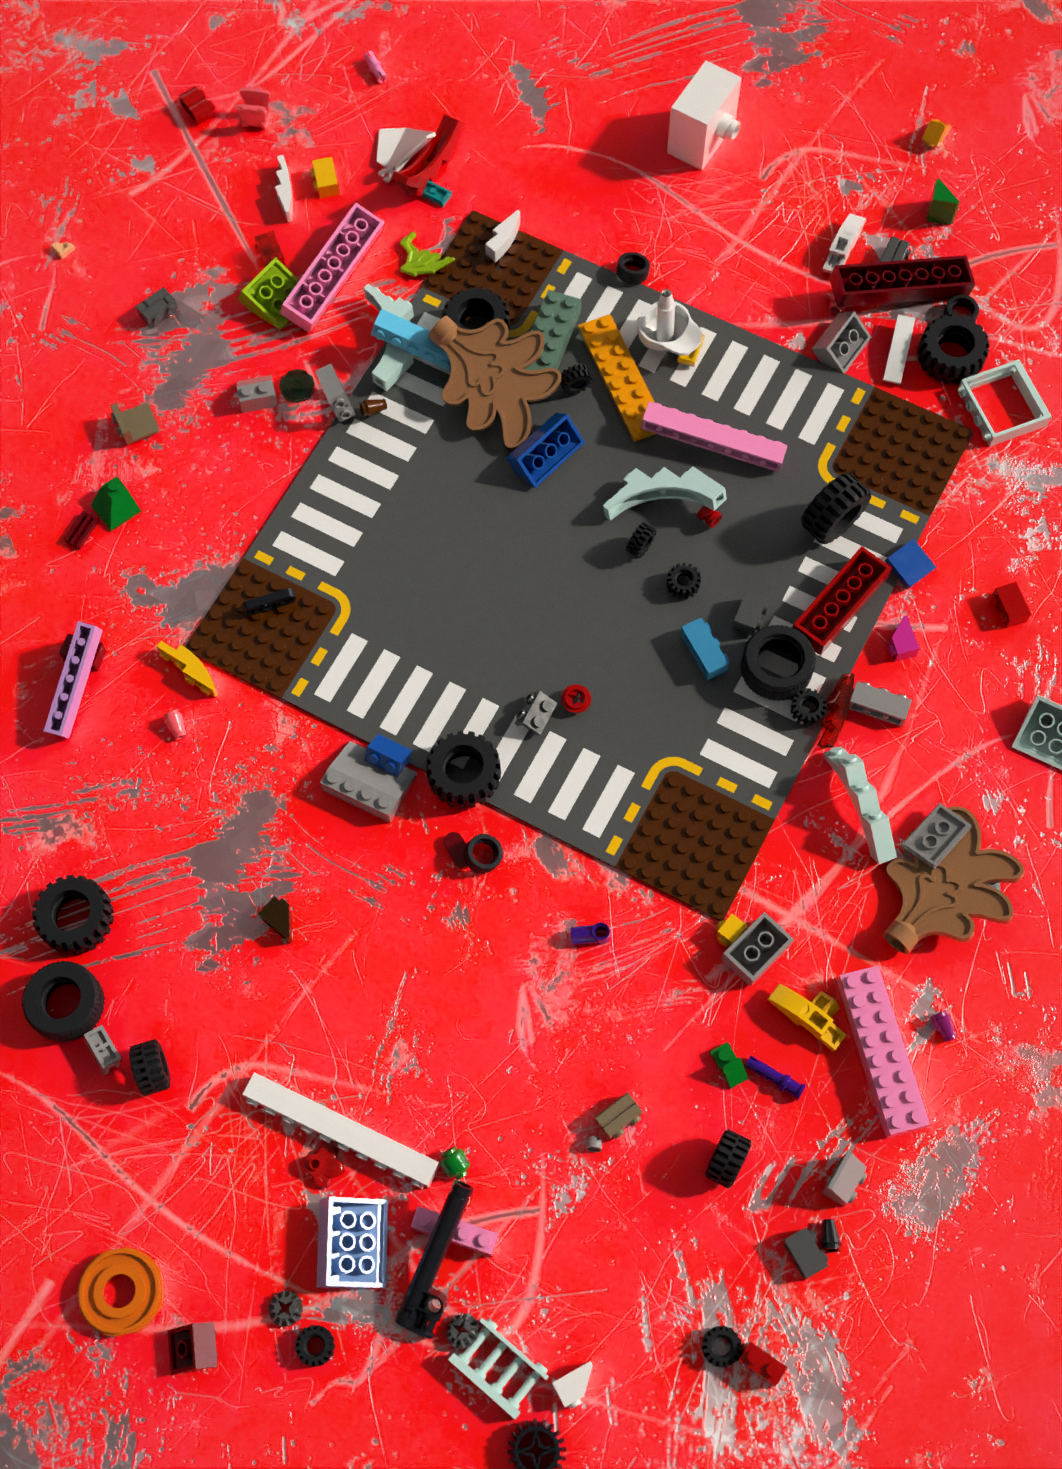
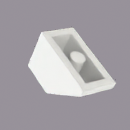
(573, 1385)

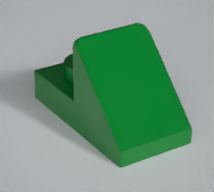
(729, 1065)

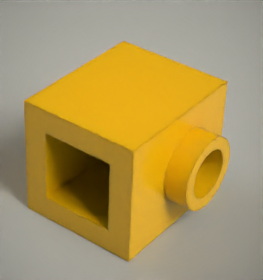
(730, 930)

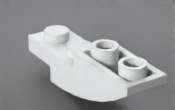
(844, 242)

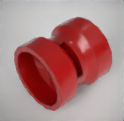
(711, 517)

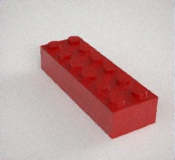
(842, 599)

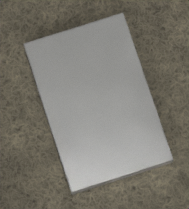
(936, 836)

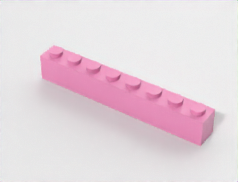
(714, 436)

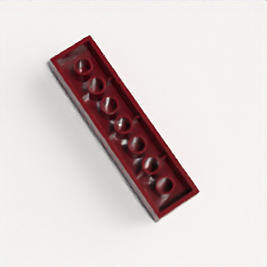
(901, 281)

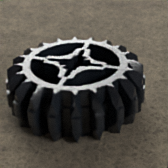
(552, 1449)

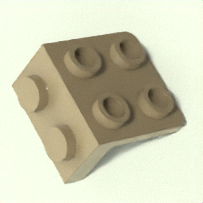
(135, 422)

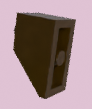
(278, 917)

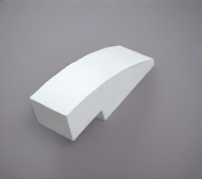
(503, 236)

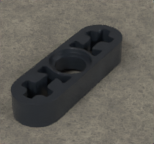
(268, 602)

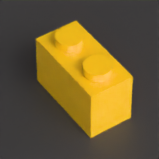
(325, 176)

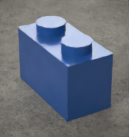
(388, 755)

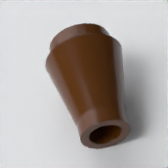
(371, 407)

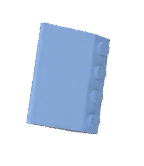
(352, 1243)

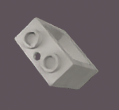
(335, 392)

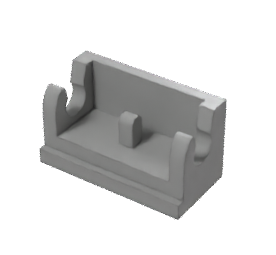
(102, 1049)

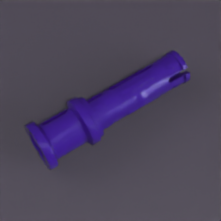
(784, 1082)

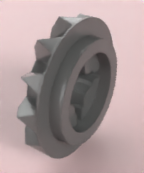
(295, 1309)
(464, 1339)

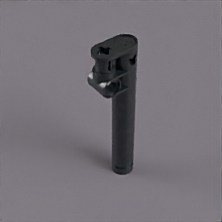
(417, 1304)

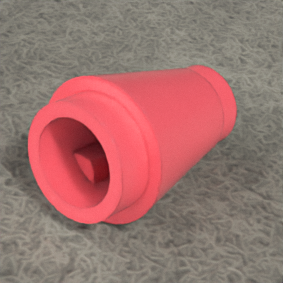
(175, 724)

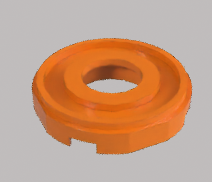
(145, 1304)

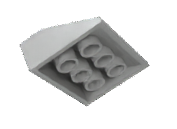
(366, 784)

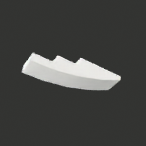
(284, 189)
(899, 349)

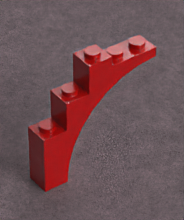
(427, 165)

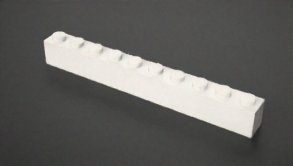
(342, 1130)

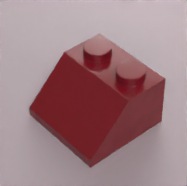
(192, 1348)

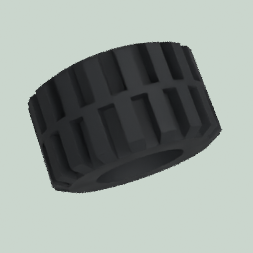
(149, 1067)
(728, 1158)

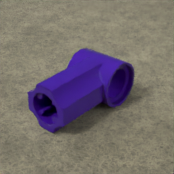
(587, 934)

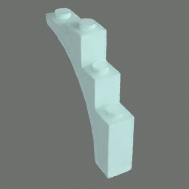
(394, 360)
(641, 488)
(864, 798)

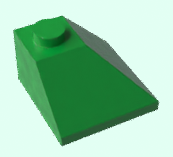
(114, 504)

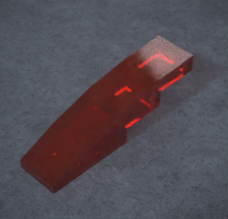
(838, 706)

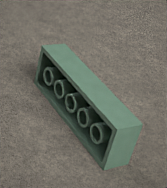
(556, 322)

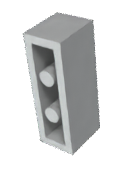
(880, 703)

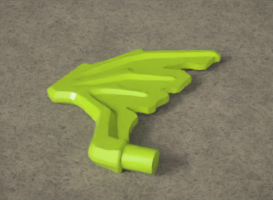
(423, 261)

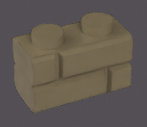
(619, 1116)

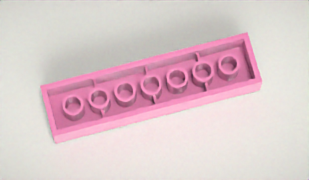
(332, 267)
(882, 1052)

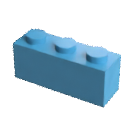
(704, 648)

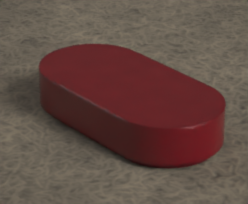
(455, 847)

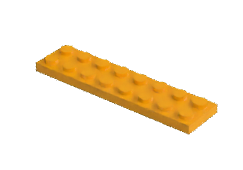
(618, 372)

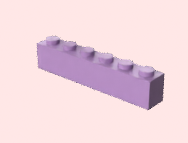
(73, 679)

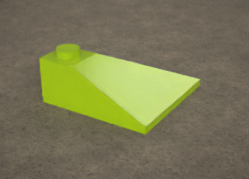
(268, 292)

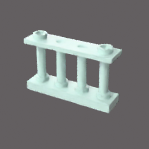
(478, 1375)

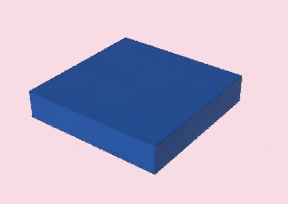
(910, 563)

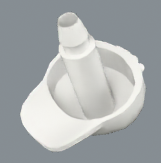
(668, 327)

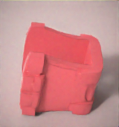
(256, 107)

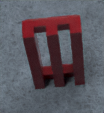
(78, 529)

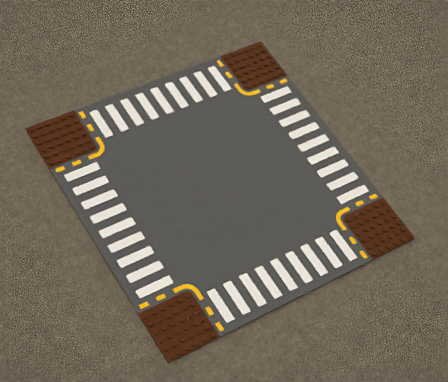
(457, 589)

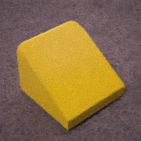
(826, 1003)

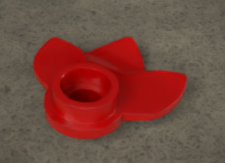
(327, 1167)

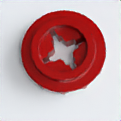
(573, 691)

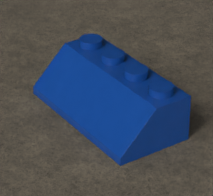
(546, 449)

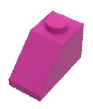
(903, 642)

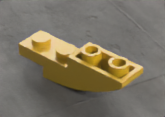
(191, 666)
(808, 1015)

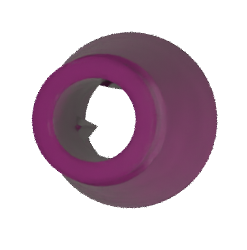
(944, 1025)

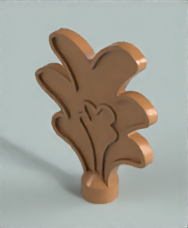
(494, 375)
(952, 893)

